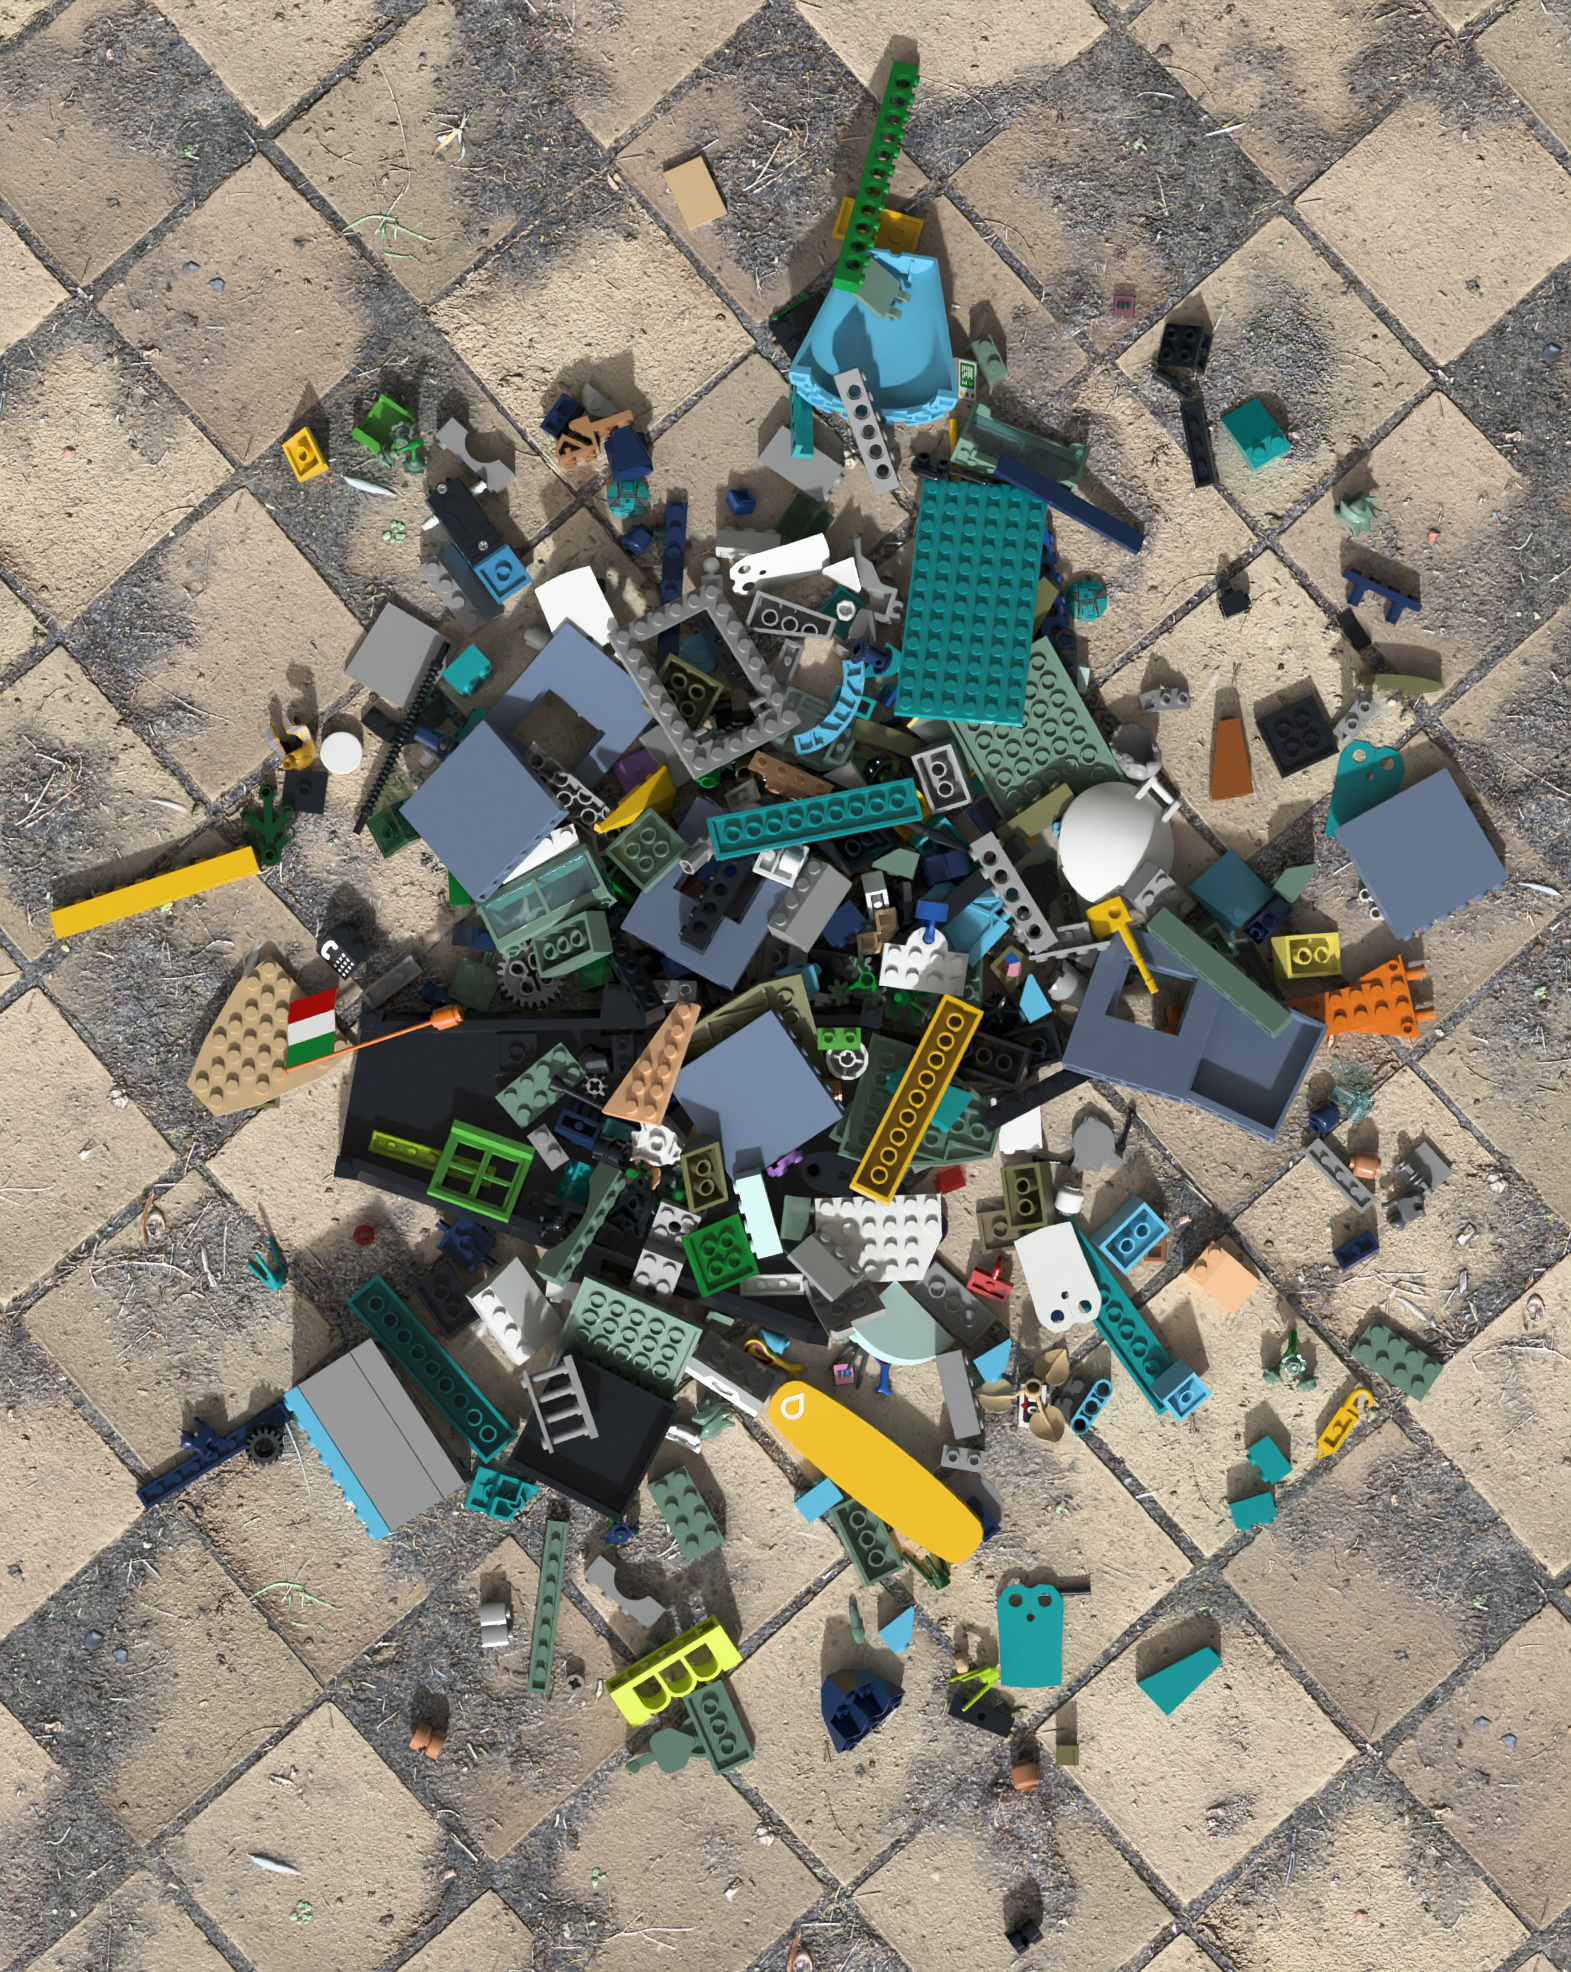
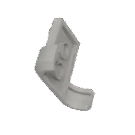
(847, 1311)

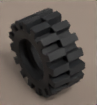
(264, 1432)

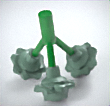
(401, 433)
(1292, 1364)

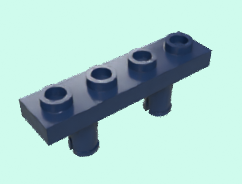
(1398, 601)

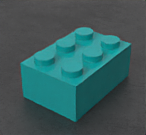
(468, 672)

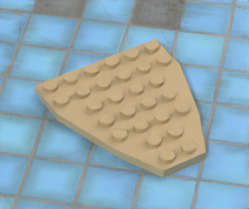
(249, 1045)

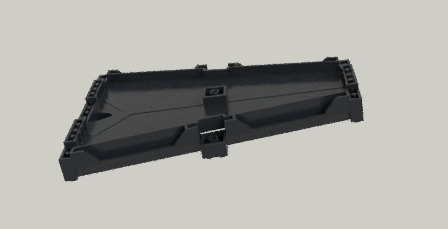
(432, 1076)

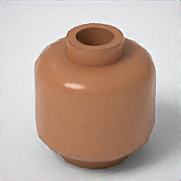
(1365, 1164)
(1025, 1775)

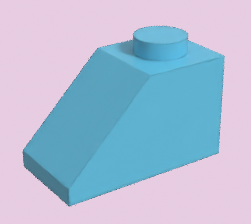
(899, 1630)

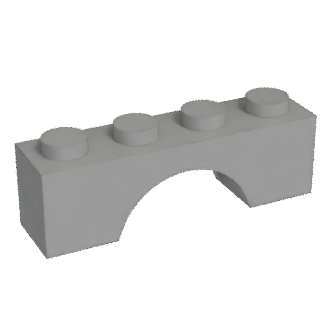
(494, 474)
(644, 1609)

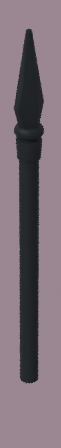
(918, 827)

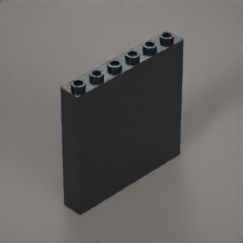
(601, 1470)

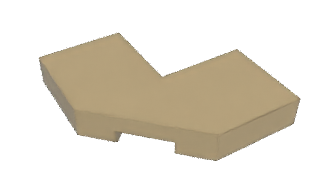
(887, 927)

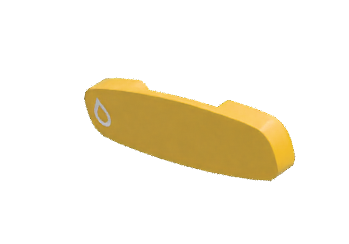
(876, 1471)

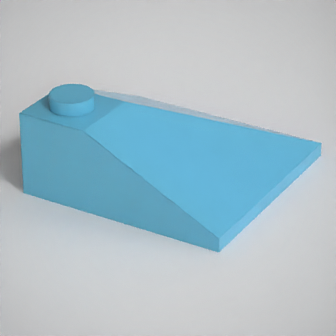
(1230, 891)

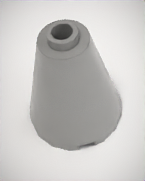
(1065, 984)

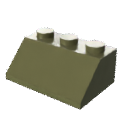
(703, 1173)
(1028, 1196)

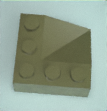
(689, 689)

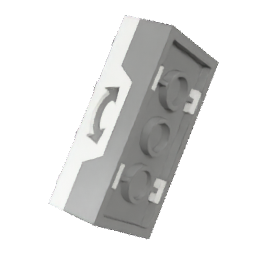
(732, 1373)

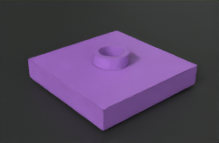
(634, 769)

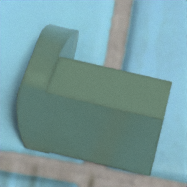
(719, 1316)

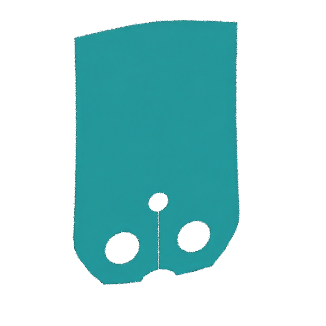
(1355, 793)
(1030, 1649)

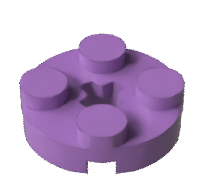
(780, 1166)

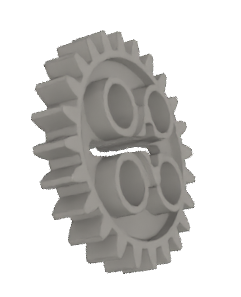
(513, 982)

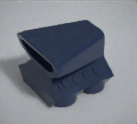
(628, 454)

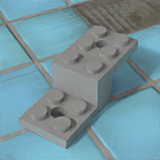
(663, 1253)

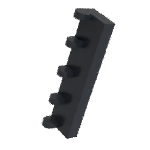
(1199, 445)

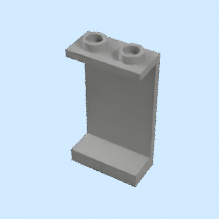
(812, 475)

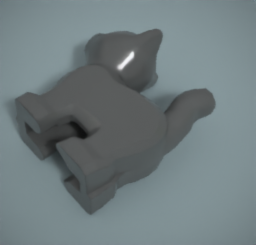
(1406, 1207)

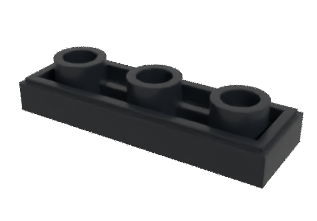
(993, 1721)

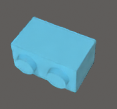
(818, 1499)

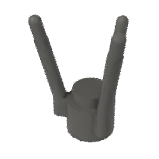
(858, 1351)

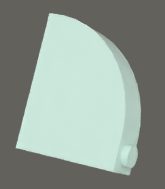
(905, 1333)

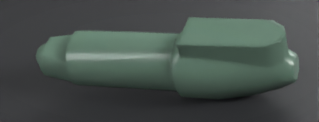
(857, 1631)

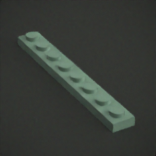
(548, 1606)

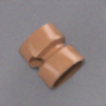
(428, 1740)

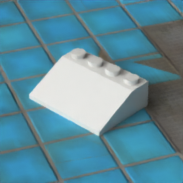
(515, 1310)

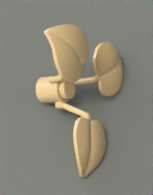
(1047, 1423)

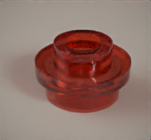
(364, 1242)

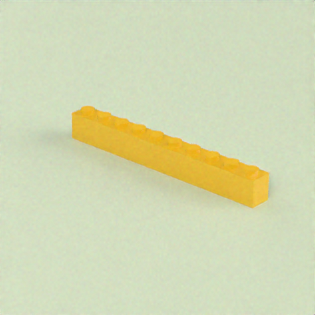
(154, 892)

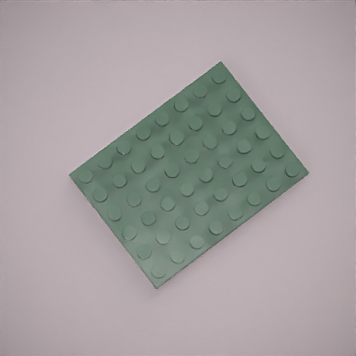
(1051, 745)

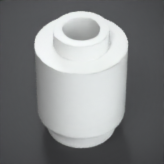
(537, 637)

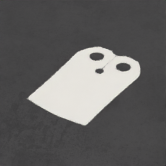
(781, 565)
(580, 602)
(1056, 1265)

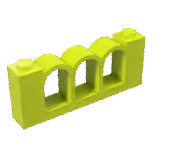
(638, 1708)

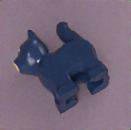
(436, 996)
(203, 1441)

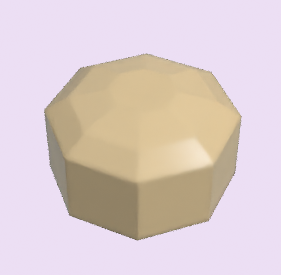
(961, 1662)

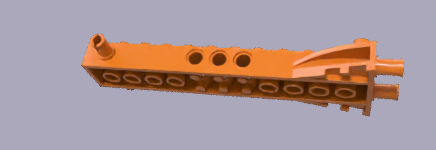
(1369, 1005)

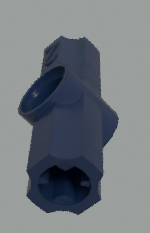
(433, 739)

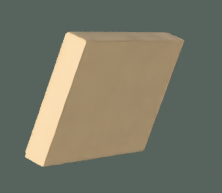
(695, 193)

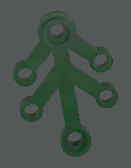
(270, 829)

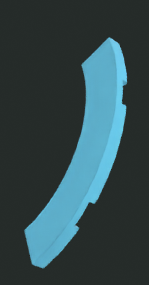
(840, 715)

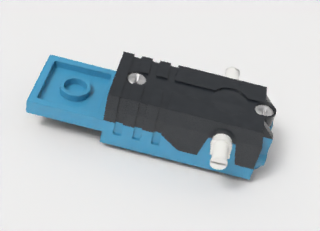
(476, 537)

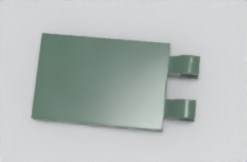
(879, 291)

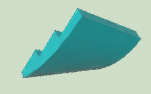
(498, 1493)

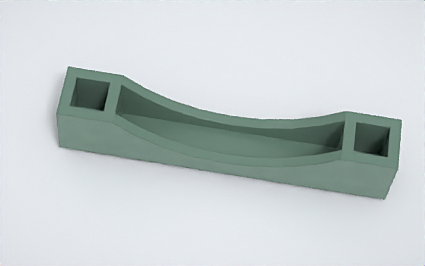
(561, 1260)

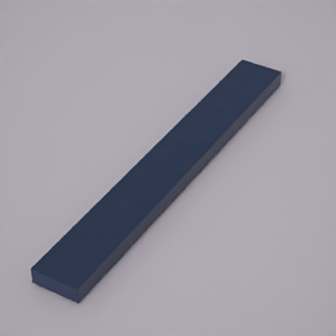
(1069, 504)
(198, 1466)

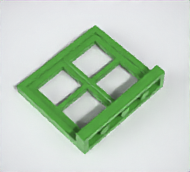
(491, 1144)

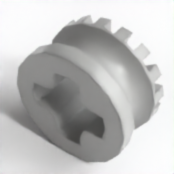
(569, 1687)

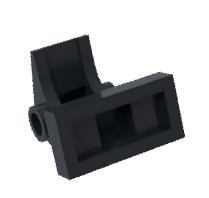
(876, 768)

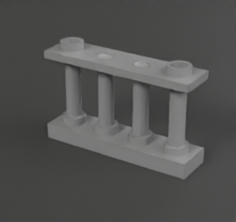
(579, 1407)

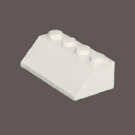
(553, 846)

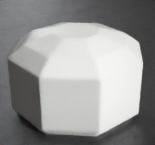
(845, 610)

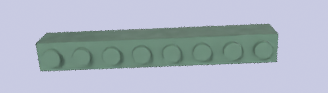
(1219, 972)

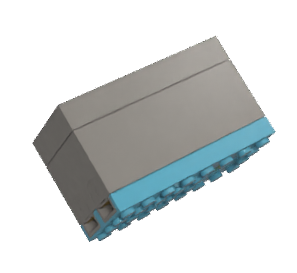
(376, 1438)

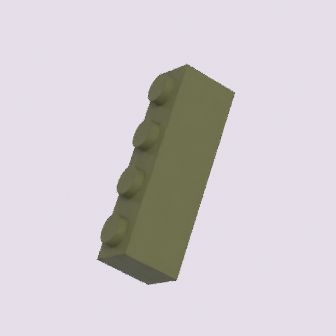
(1037, 814)

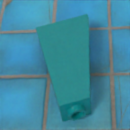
(950, 1107)
(1177, 1680)

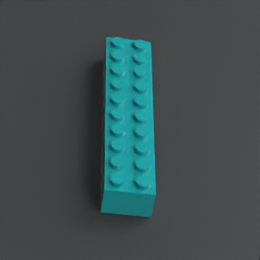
(432, 1368)

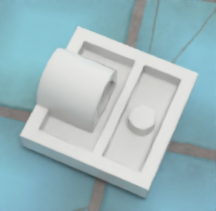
(782, 863)

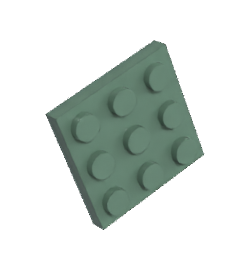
(647, 850)

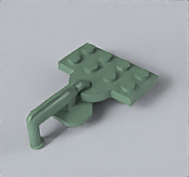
(715, 1734)

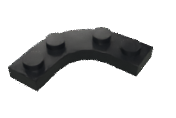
(386, 728)

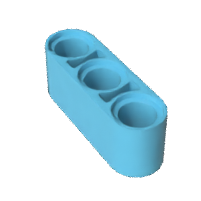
(1081, 1410)

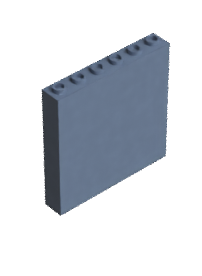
(483, 810)
(1421, 855)
(1249, 1074)
(757, 1094)

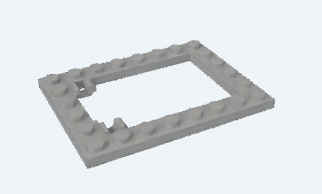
(711, 753)

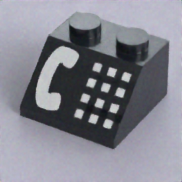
(345, 950)

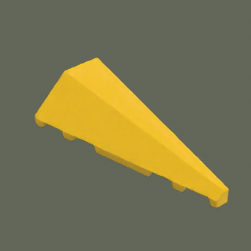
(656, 793)

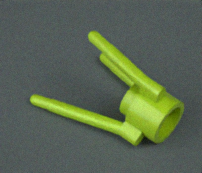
(986, 1673)

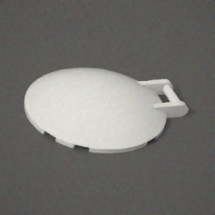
(1112, 834)

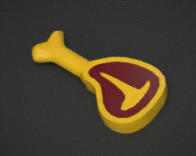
(758, 1349)

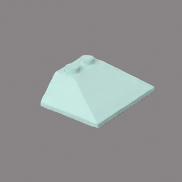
(809, 710)

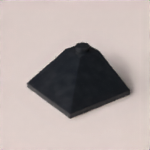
(855, 849)

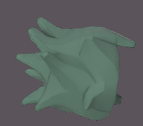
(1356, 511)
(713, 1417)

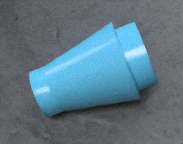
(774, 1340)

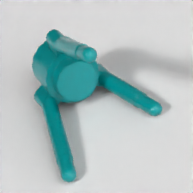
(274, 1279)

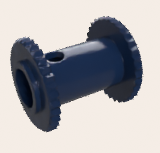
(864, 652)

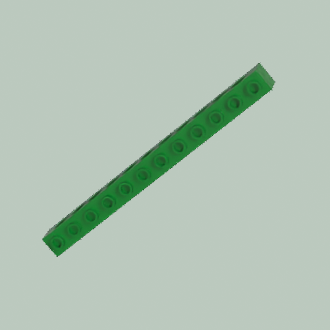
(900, 75)

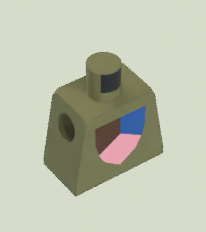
(1010, 966)

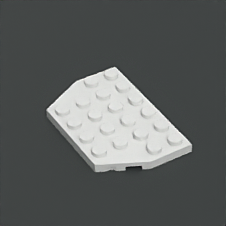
(884, 1240)

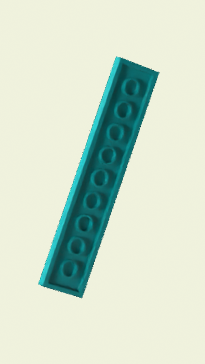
(814, 819)
(1124, 1327)

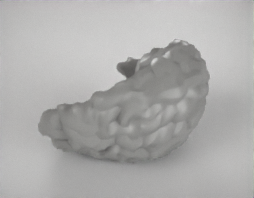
(1135, 750)

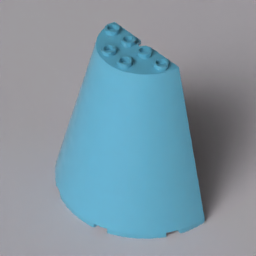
(903, 361)

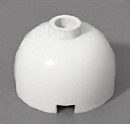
(847, 1063)

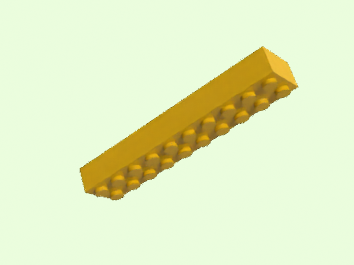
(916, 1100)

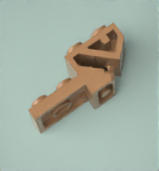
(585, 446)

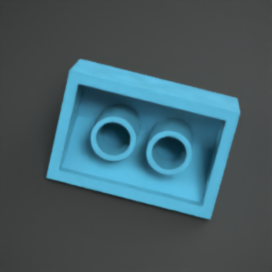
(1130, 1234)

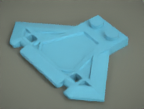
(977, 925)

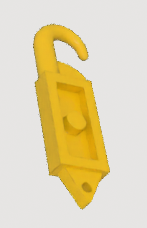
(1341, 1423)

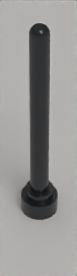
(558, 1085)

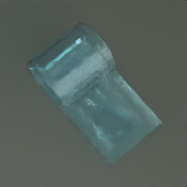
(1354, 1102)

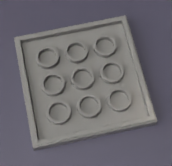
(398, 657)

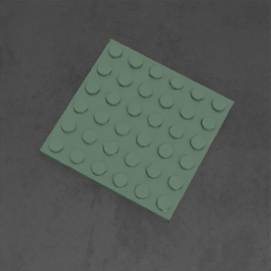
(629, 1335)

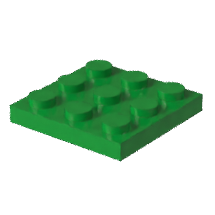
(720, 1255)

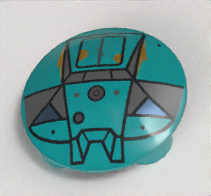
(627, 499)
(1086, 600)

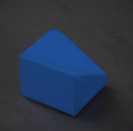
(740, 501)

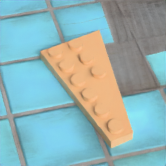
(650, 1082)

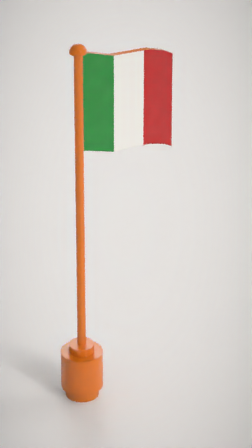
(314, 1029)

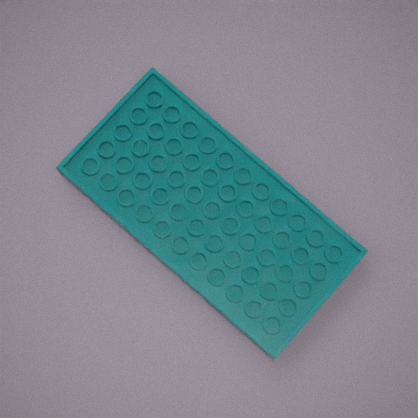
(971, 603)

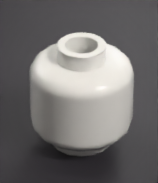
(1069, 1199)

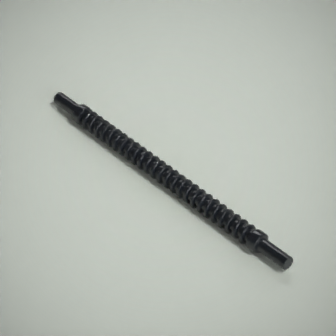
(367, 810)

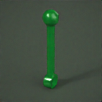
(805, 297)

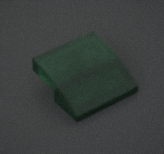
(803, 520)

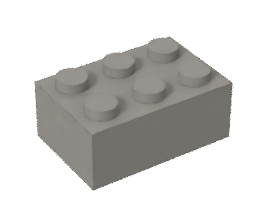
(943, 776)
(1153, 889)

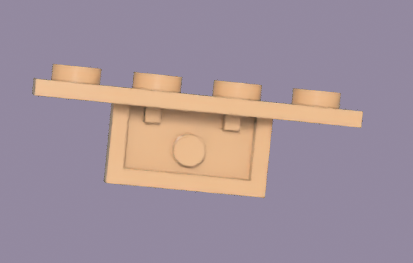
(788, 780)

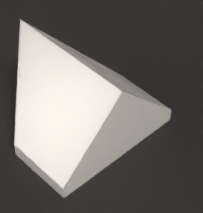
(844, 574)

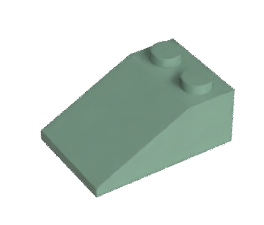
(796, 1218)

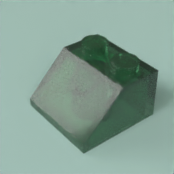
(392, 830)

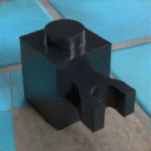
(1232, 602)

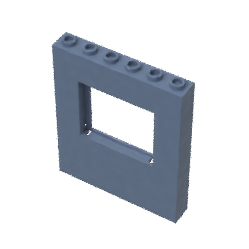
(590, 686)
(665, 909)
(1135, 1053)

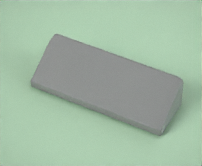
(663, 752)

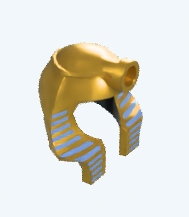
(298, 753)

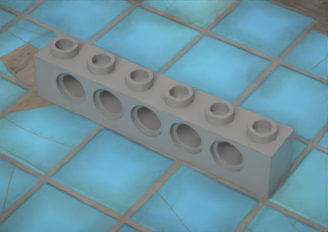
(843, 380)
(1046, 936)

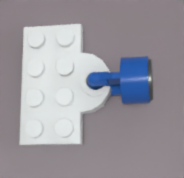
(925, 957)

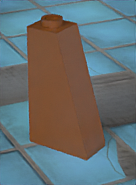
(1230, 764)

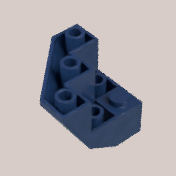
(856, 1704)

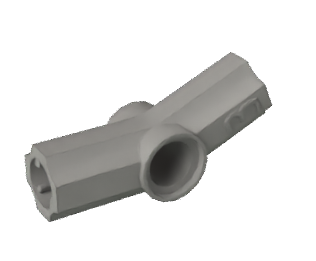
(699, 854)

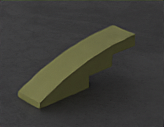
(1406, 684)

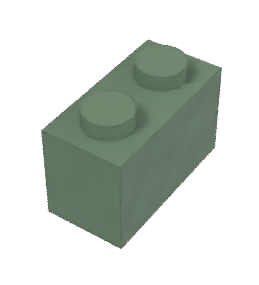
(988, 360)

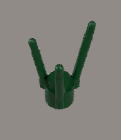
(939, 1578)

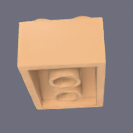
(1222, 1277)

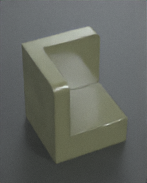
(1067, 1754)

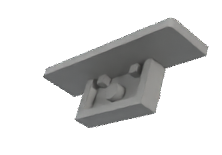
(1072, 938)

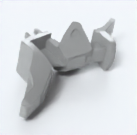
(880, 610)

